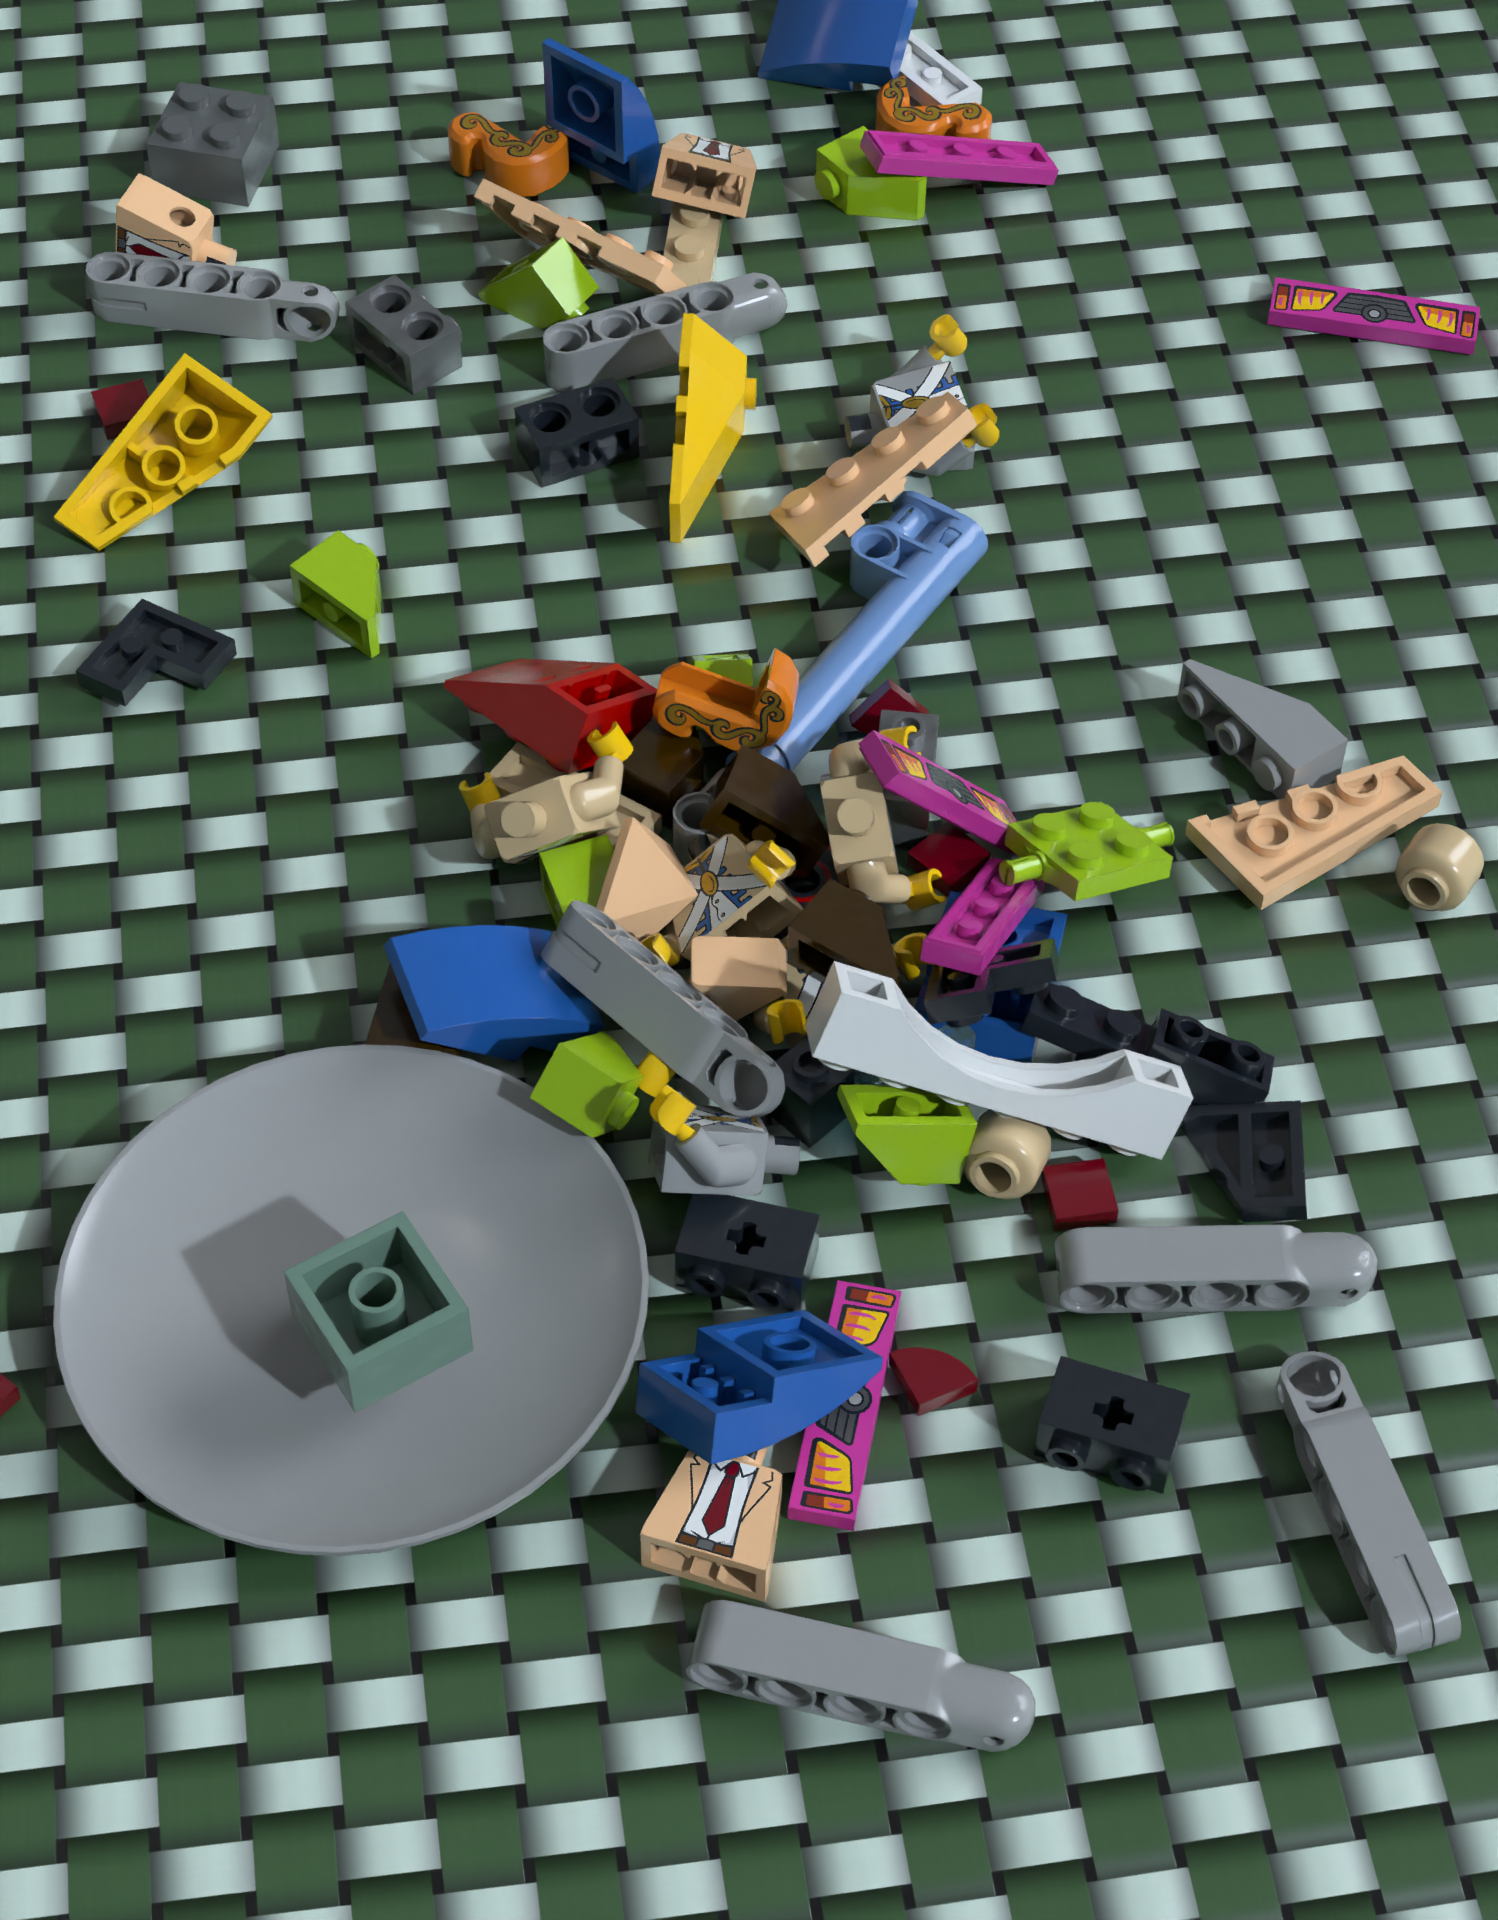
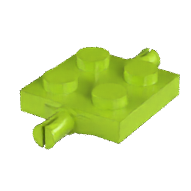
(1086, 851)

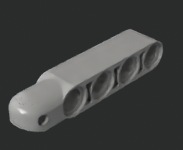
(208, 298)
(648, 331)
(663, 1012)
(1210, 1268)
(1366, 1507)
(858, 1677)

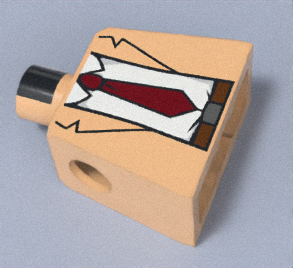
(705, 174)
(166, 225)
(717, 1524)

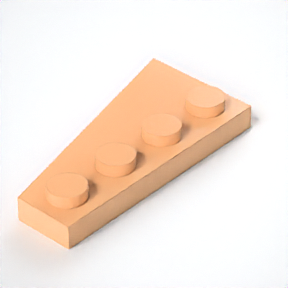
(603, 253)
(876, 473)
(1312, 830)

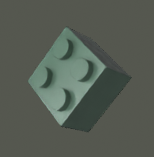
(379, 1311)

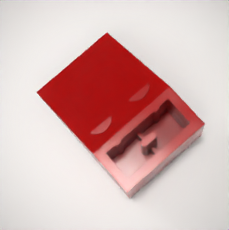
(558, 704)

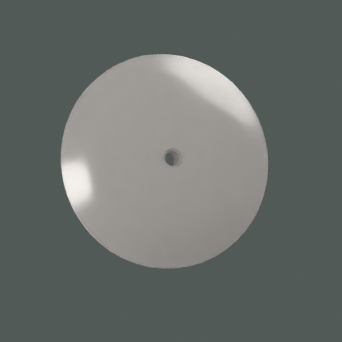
(186, 1330)

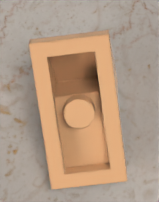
(739, 972)

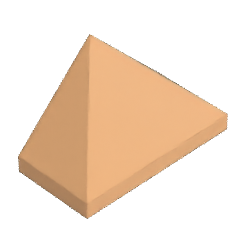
(644, 882)

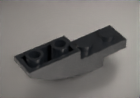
(1213, 1064)

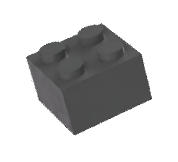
(214, 143)

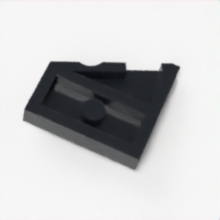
(1253, 1156)

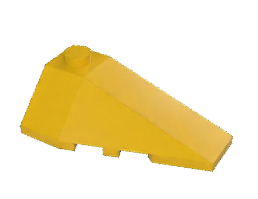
(708, 417)
(170, 447)

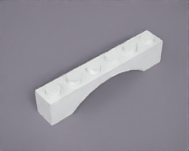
(1113, 1098)

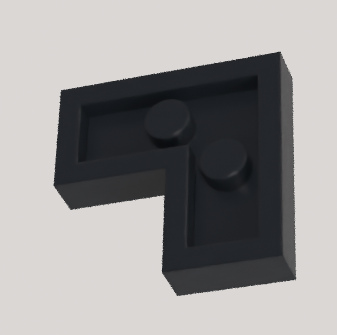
(154, 641)
(965, 997)

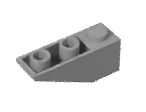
(1267, 731)

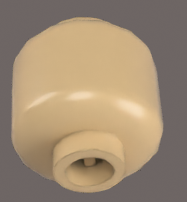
(1439, 867)
(1007, 1155)

